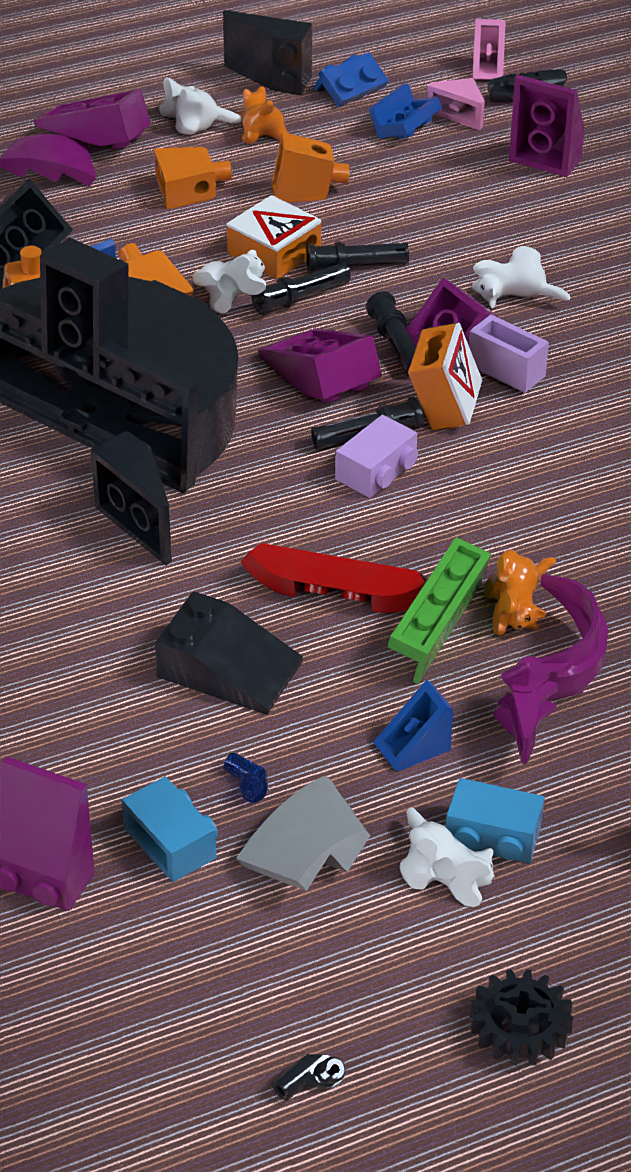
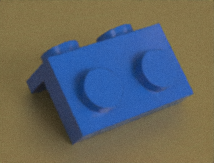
(351, 79)
(401, 114)

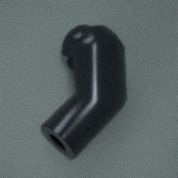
(309, 1071)

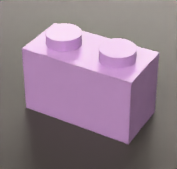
(508, 353)
(376, 456)

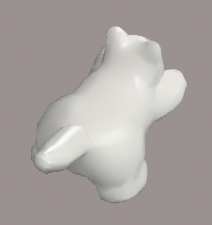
(192, 108)
(519, 277)
(231, 279)
(443, 858)

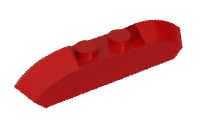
(286, 568)

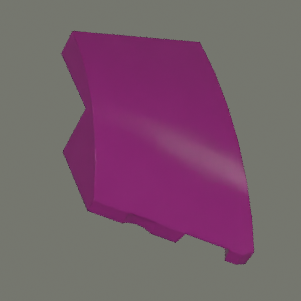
(50, 157)

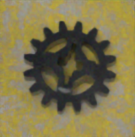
(521, 1017)

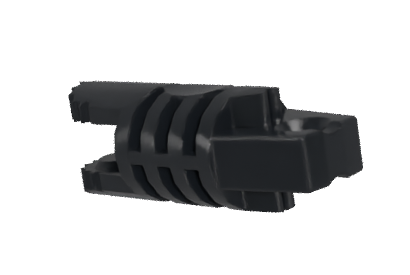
(503, 87)

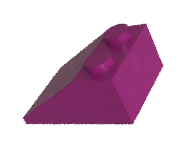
(100, 120)
(546, 126)
(324, 362)
(44, 834)

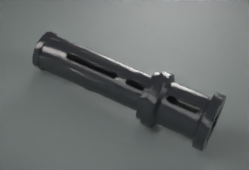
(329, 255)
(288, 291)
(391, 325)
(326, 435)

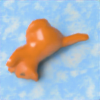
(260, 117)
(513, 589)

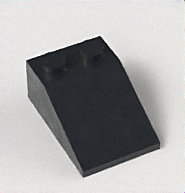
(268, 50)
(132, 492)
(224, 654)

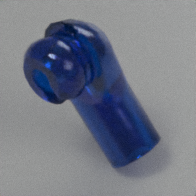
(253, 777)

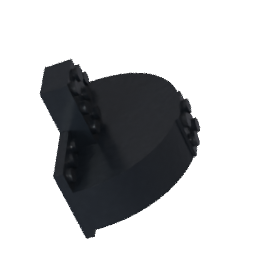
(132, 341)

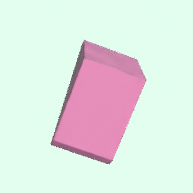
(488, 49)
(459, 101)

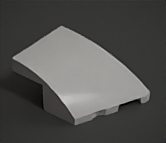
(304, 835)

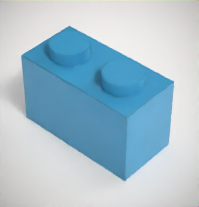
(496, 819)
(170, 828)

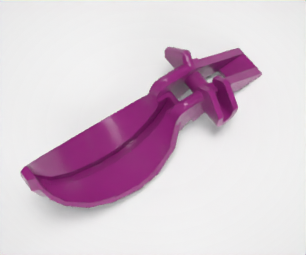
(558, 675)

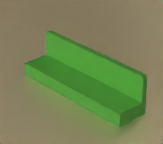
(440, 604)

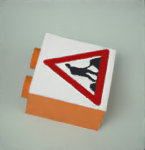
(276, 234)
(445, 376)

